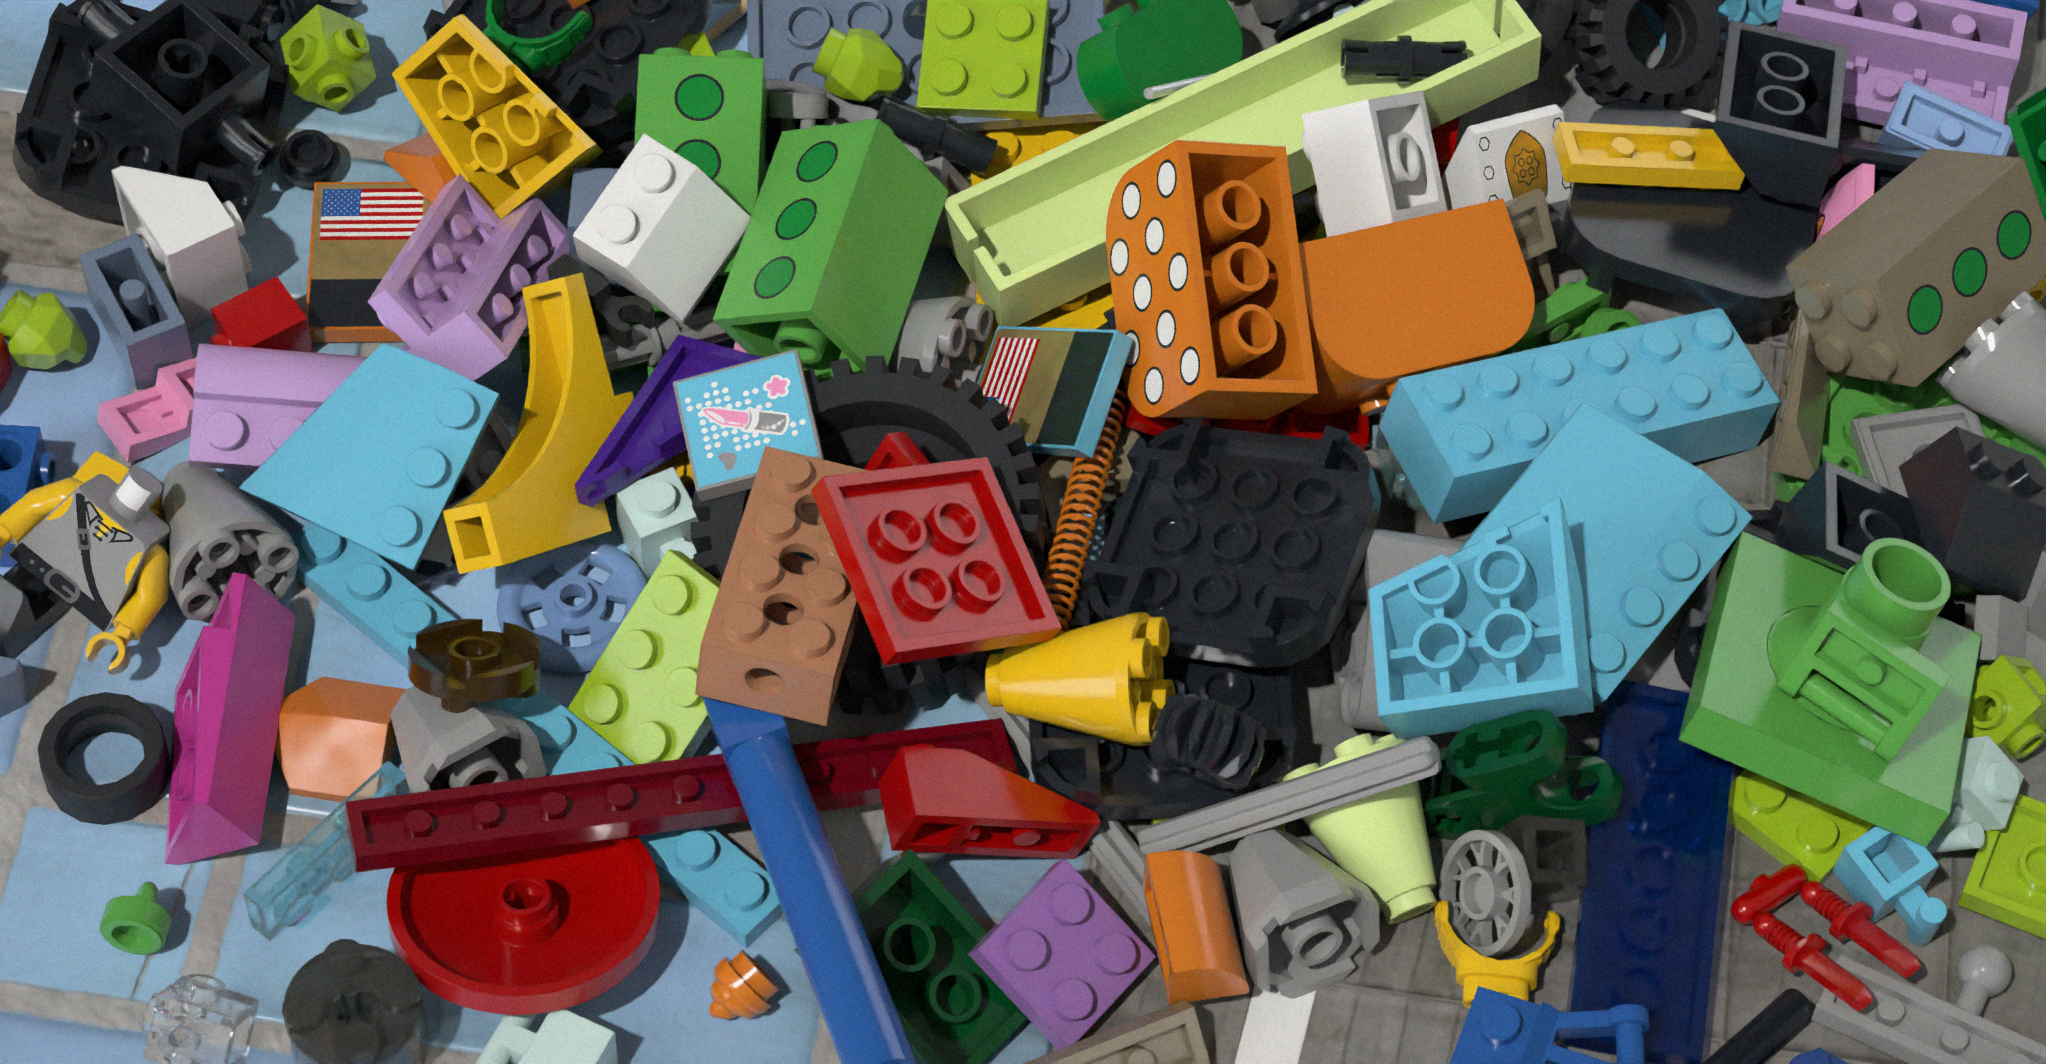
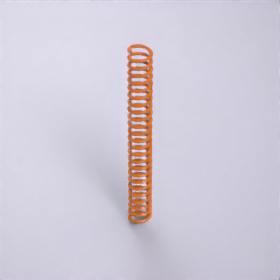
(1067, 504)

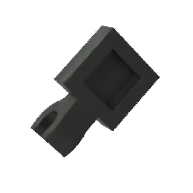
(609, 312)

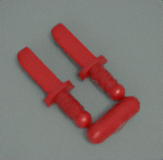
(1806, 952)

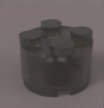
(355, 1008)

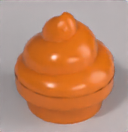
(740, 988)

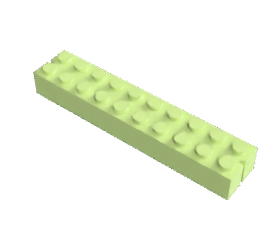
(1041, 225)

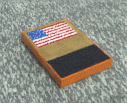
(352, 246)

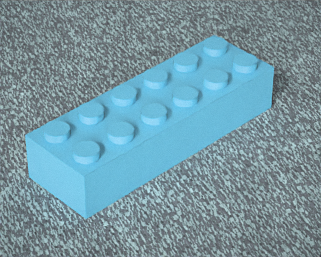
(1482, 423)

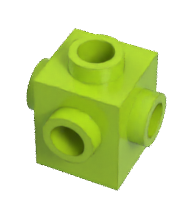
(328, 58)
(2008, 706)

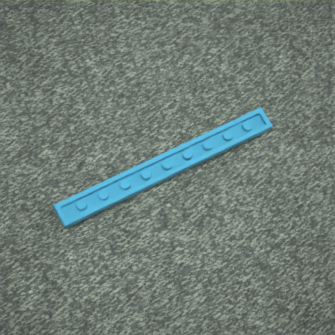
(393, 611)

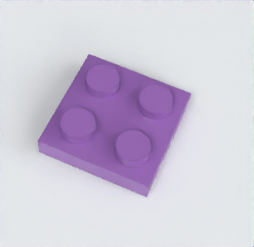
(1062, 955)

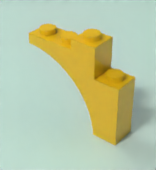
(565, 419)

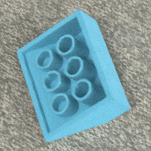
(1638, 528)

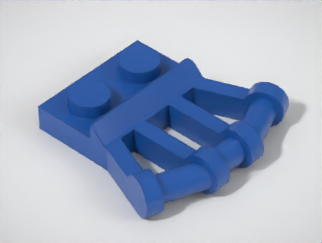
(1522, 1032)

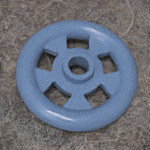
(521, 593)

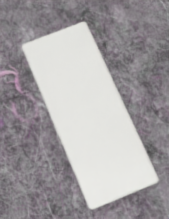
(1274, 1028)

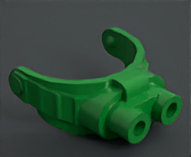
(535, 53)

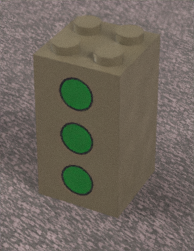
(1921, 266)

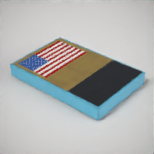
(1055, 384)

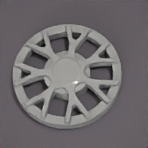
(1486, 891)

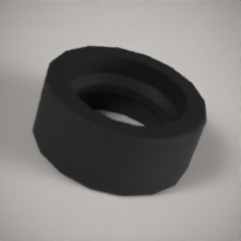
(95, 716)

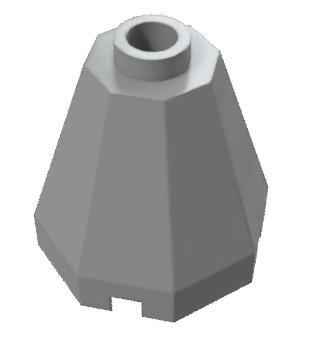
(464, 747)
(1298, 914)

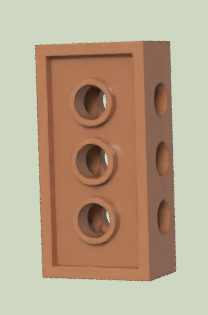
(753, 644)

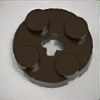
(474, 665)

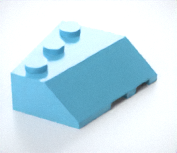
(381, 454)
(1484, 632)

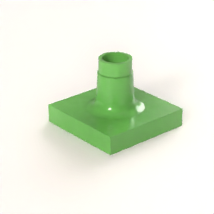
(1756, 627)

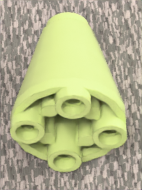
(1379, 837)

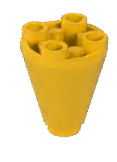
(1089, 678)

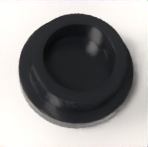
(309, 158)

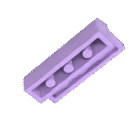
(1942, 45)
(462, 279)
(256, 400)

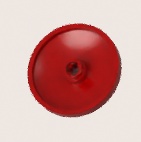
(527, 924)

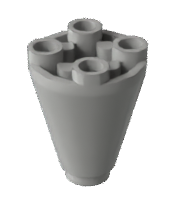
(945, 334)
(2005, 370)
(218, 534)

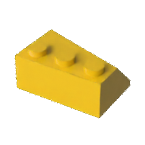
(491, 118)

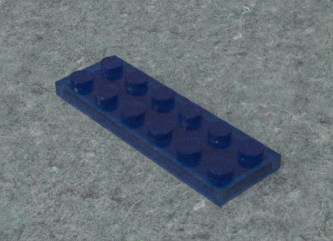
(1652, 878)

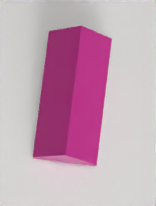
(227, 725)

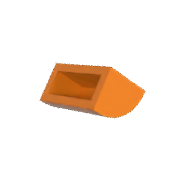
(1192, 927)

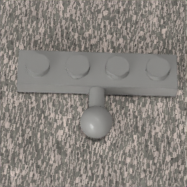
(1926, 1028)

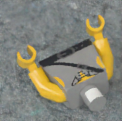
(96, 552)

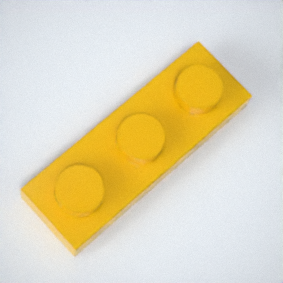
(1644, 156)

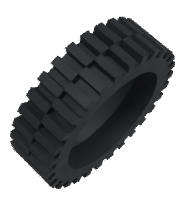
(946, 426)

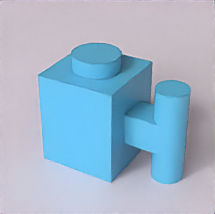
(1892, 875)

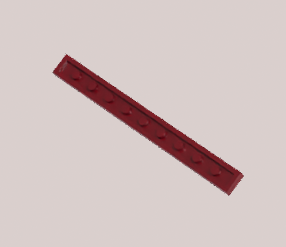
(626, 799)

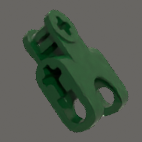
(1500, 774)

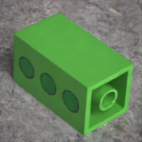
(712, 117)
(832, 247)

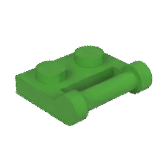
(1873, 669)

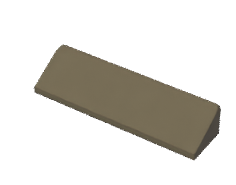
(1801, 405)

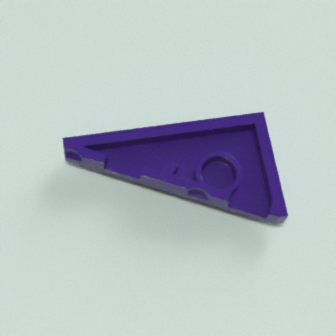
(651, 425)

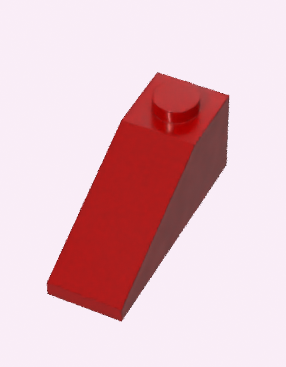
(971, 806)

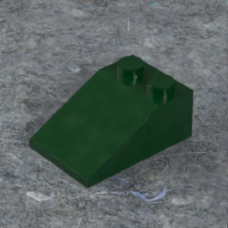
(922, 949)

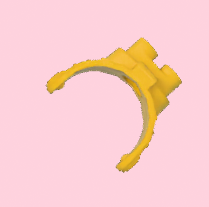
(1508, 977)

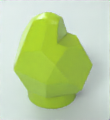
(858, 65)
(41, 331)

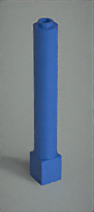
(810, 885)

